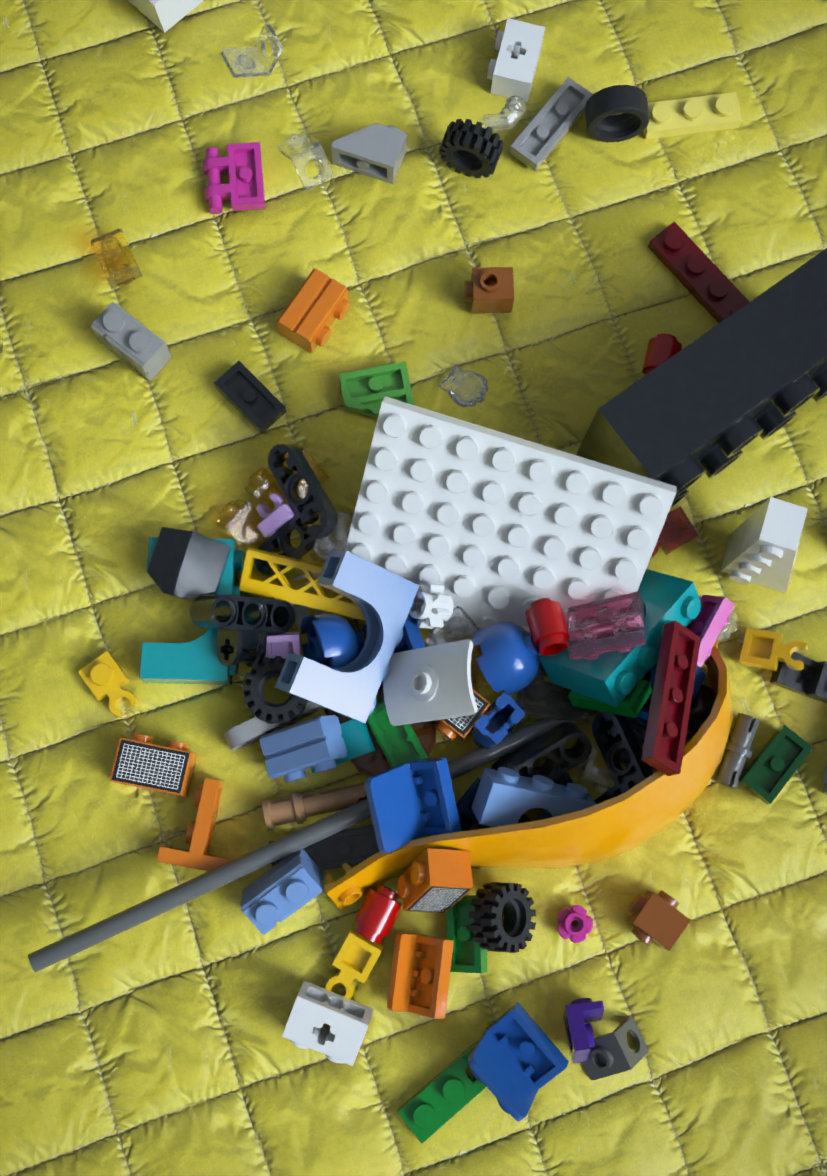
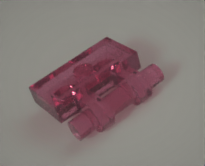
(603, 618)

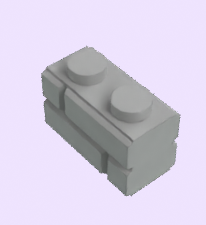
(131, 341)

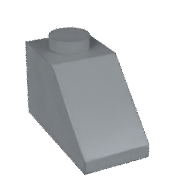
(372, 151)

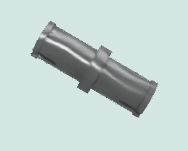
(737, 750)

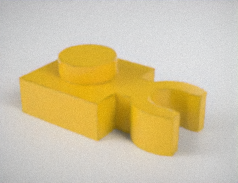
(766, 649)
(106, 680)
(355, 961)

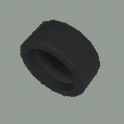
(623, 99)

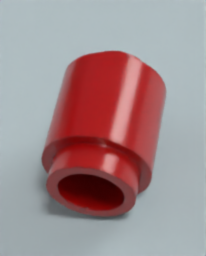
(660, 350)
(547, 626)
(377, 913)

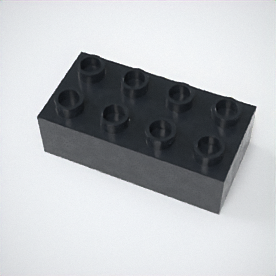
(721, 388)

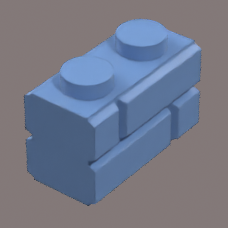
(303, 747)
(282, 891)

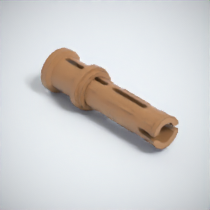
(300, 807)

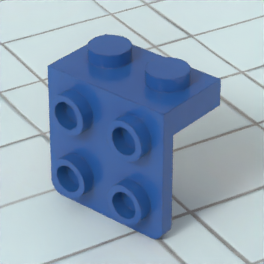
(412, 802)
(515, 1060)

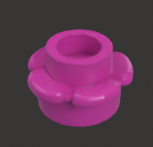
(564, 926)

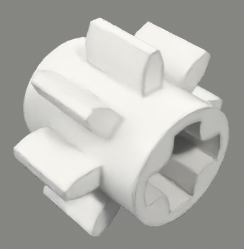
(432, 606)

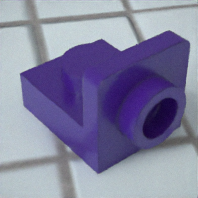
(579, 1034)

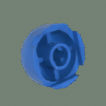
(330, 639)
(507, 656)

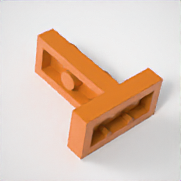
(199, 832)

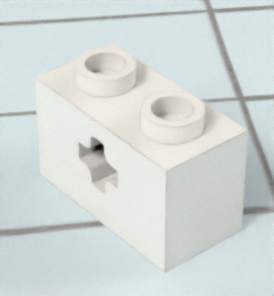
(517, 59)
(319, 1006)

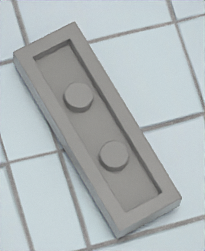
(550, 124)

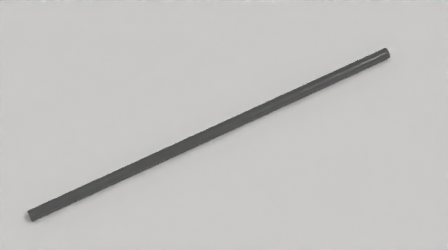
(264, 856)

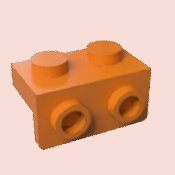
(420, 975)

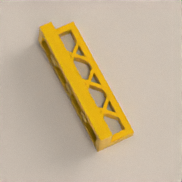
(294, 592)

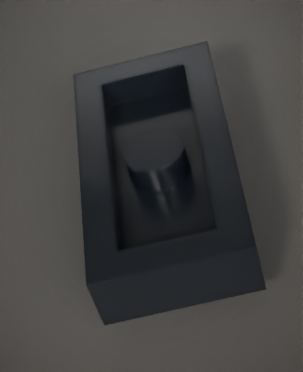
(250, 397)

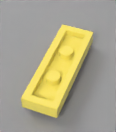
(693, 115)

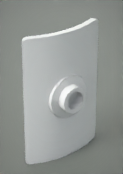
(430, 684)

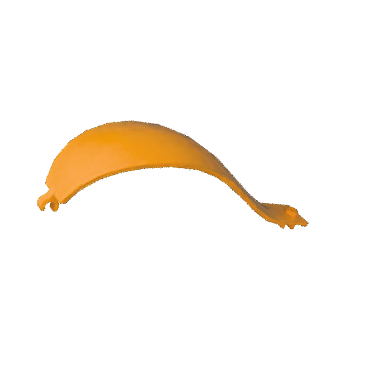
(578, 836)

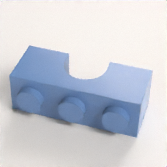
(507, 795)

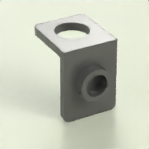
(612, 1052)

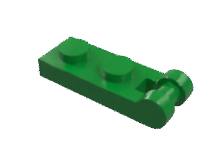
(441, 1098)

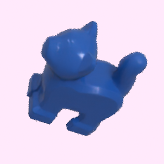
(496, 723)

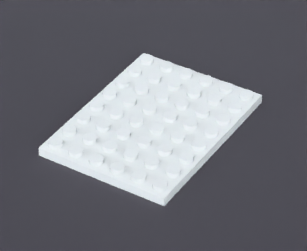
(501, 516)

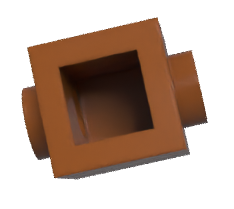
(490, 290)
(656, 919)

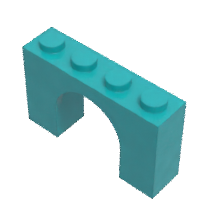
(195, 660)
(616, 673)

